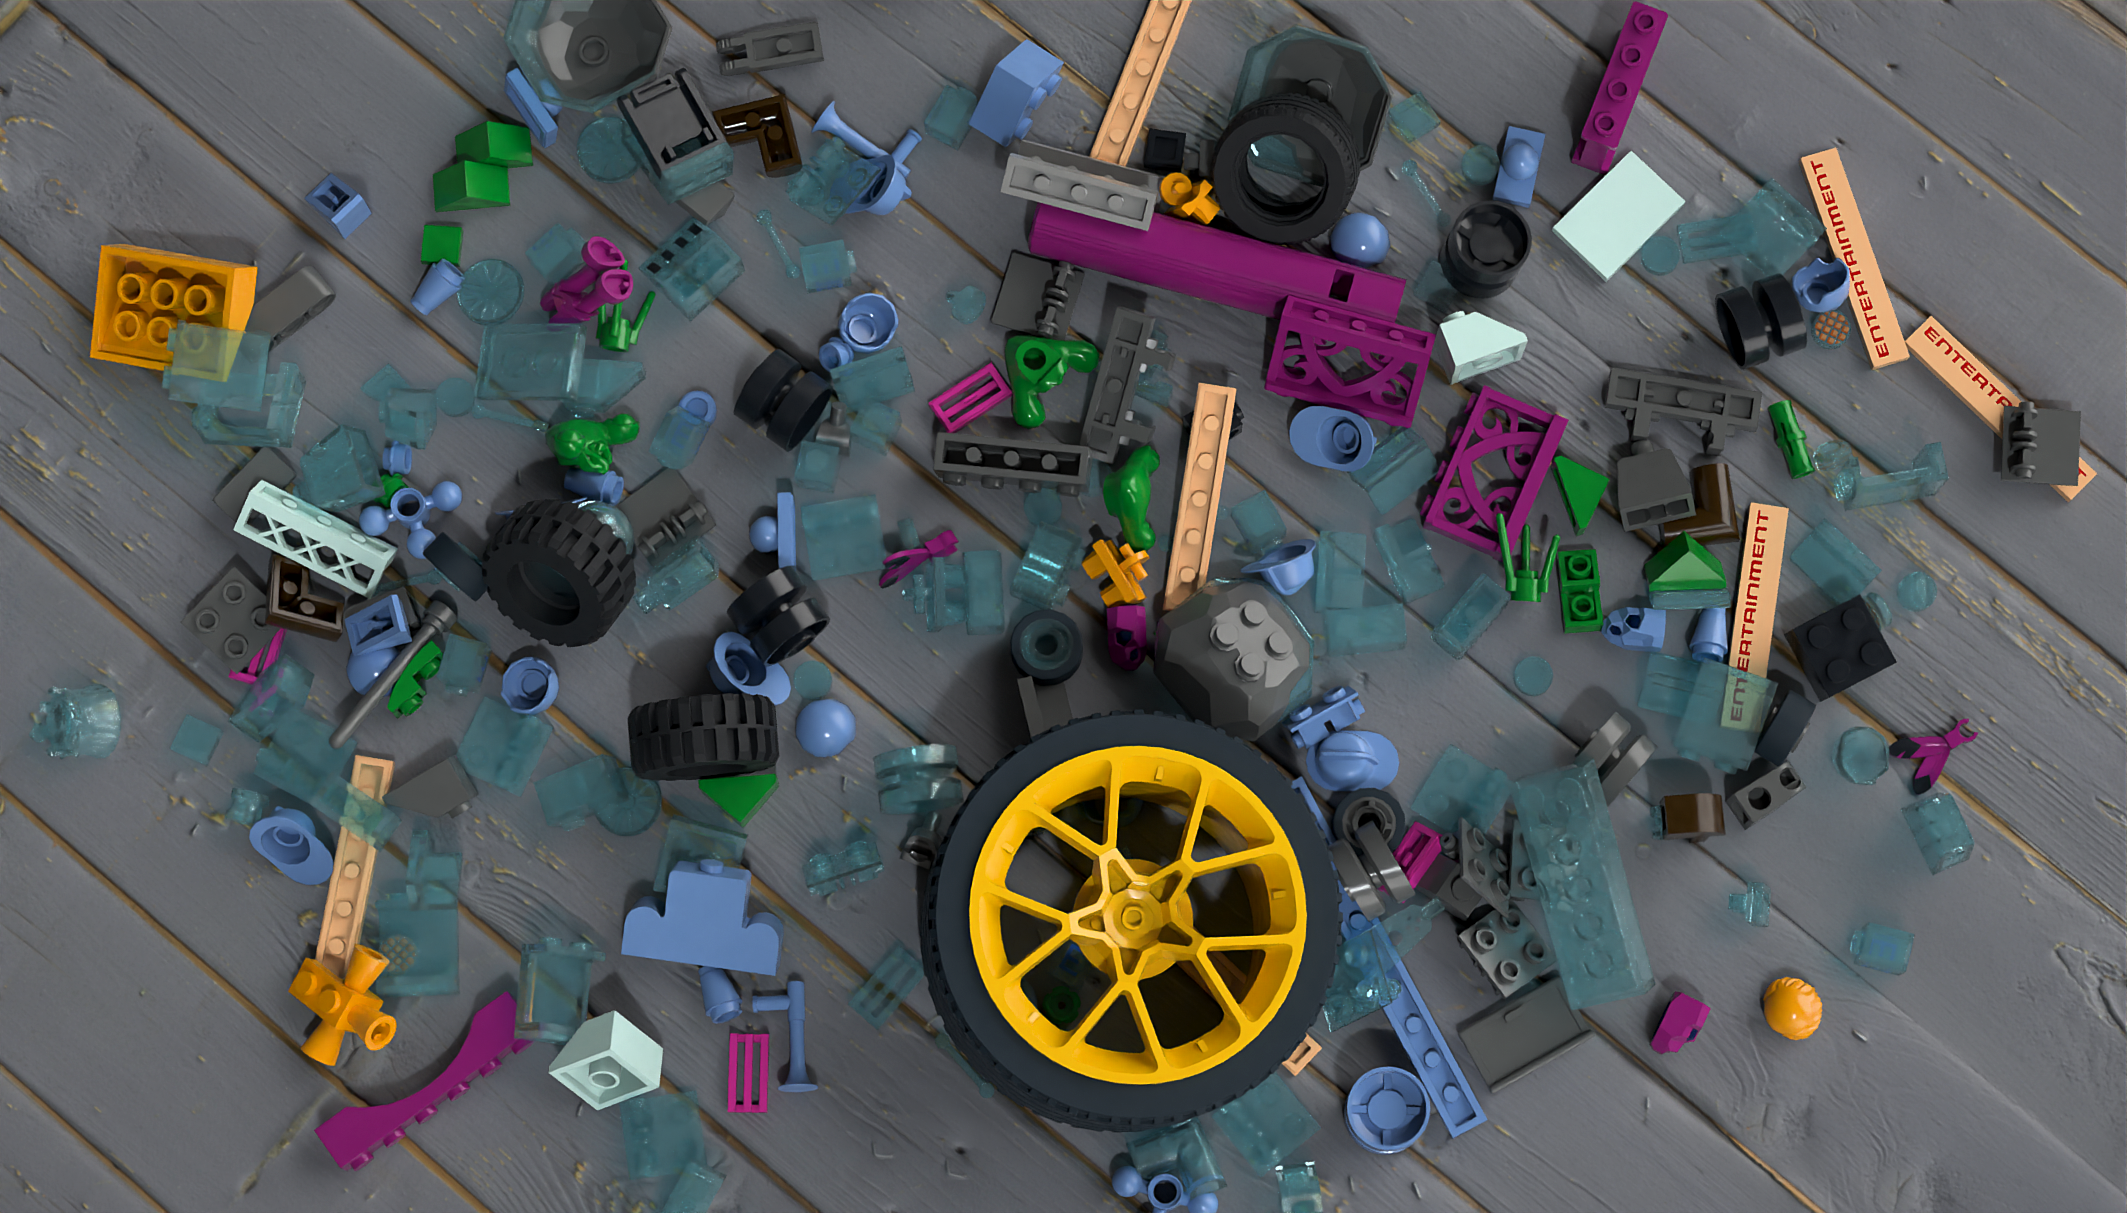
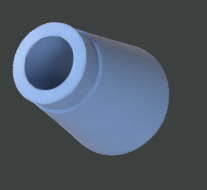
(437, 286)
(595, 486)
(1710, 635)
(719, 995)

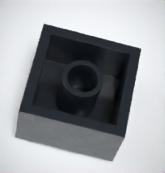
(1840, 648)

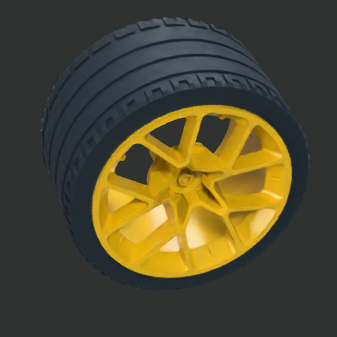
(1132, 920)

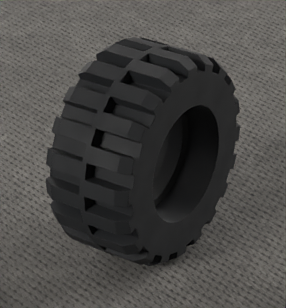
(562, 538)
(703, 737)

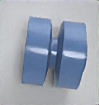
(1386, 1110)

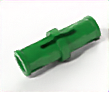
(1791, 439)

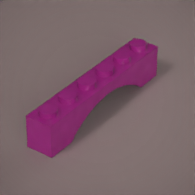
(361, 1130)

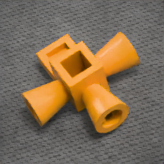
(343, 1004)

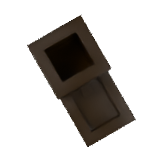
(1692, 816)

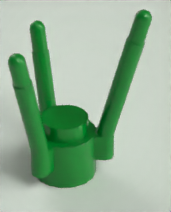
(616, 334)
(1525, 584)

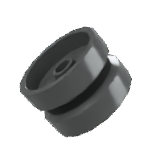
(1614, 764)
(1369, 871)

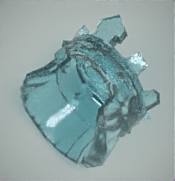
(80, 722)

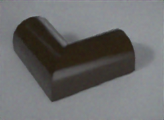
(770, 125)
(1714, 509)
(296, 610)

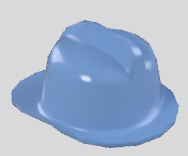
(885, 189)
(1332, 438)
(1286, 566)
(739, 670)
(1352, 761)
(291, 845)

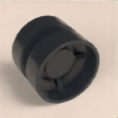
(1486, 249)
(1766, 319)
(773, 394)
(784, 624)

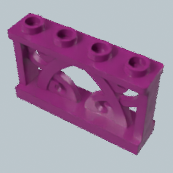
(1619, 88)
(1360, 395)
(1537, 445)

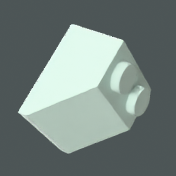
(1476, 345)
(608, 1061)

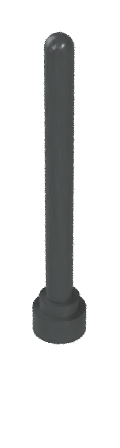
(437, 619)

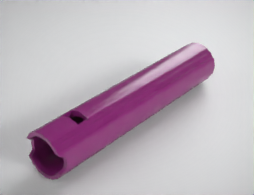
(1212, 264)

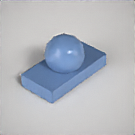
(533, 111)
(1518, 167)
(779, 534)

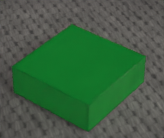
(441, 243)

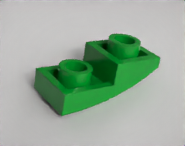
(1580, 591)
(407, 693)

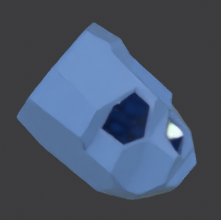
(1636, 628)

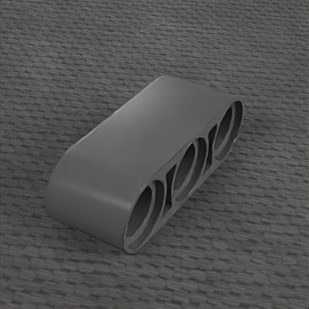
(291, 305)

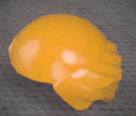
(1792, 1008)

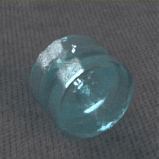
(918, 779)

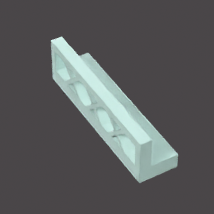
(323, 528)

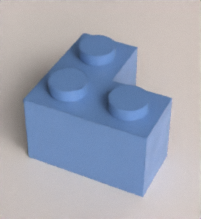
(1014, 91)

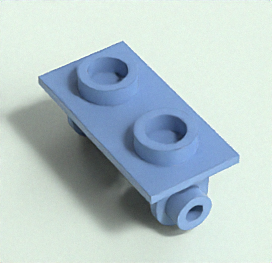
(1310, 721)

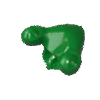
(1038, 365)
(588, 441)
(1129, 494)

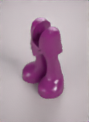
(601, 267)

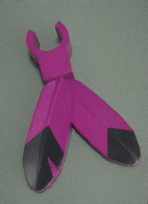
(906, 561)
(1935, 750)

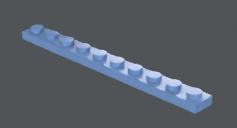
(1411, 1018)

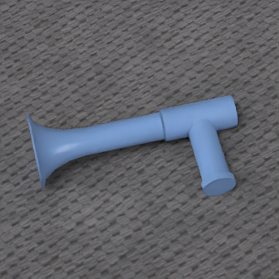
(832, 123)
(795, 1004)

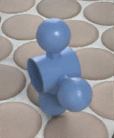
(376, 520)
(1128, 1183)

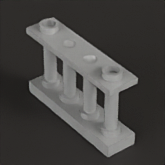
(1083, 184)

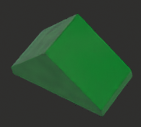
(495, 145)
(471, 187)
(1579, 491)
(1684, 566)
(741, 795)

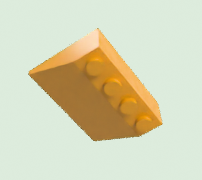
(151, 289)

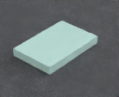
(1618, 216)

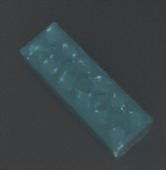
(1582, 884)

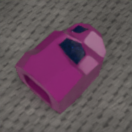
(1127, 636)
(1679, 1023)

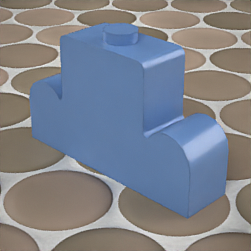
(705, 922)

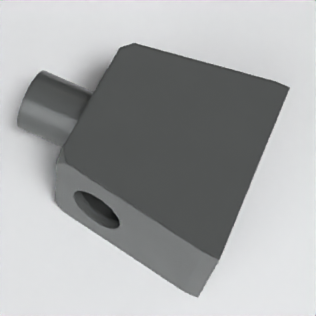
(1652, 487)

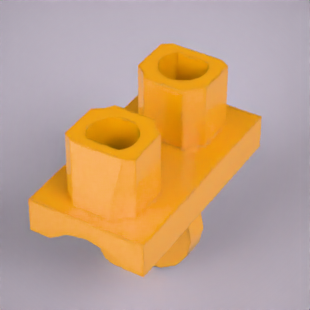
(1188, 199)
(1108, 559)

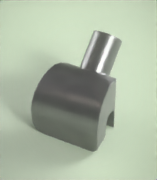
(835, 429)
(924, 842)

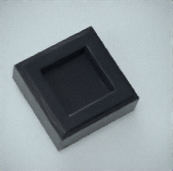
(1165, 150)

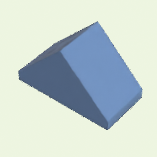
(338, 205)
(378, 626)

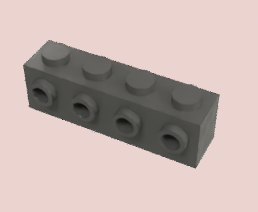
(1013, 463)

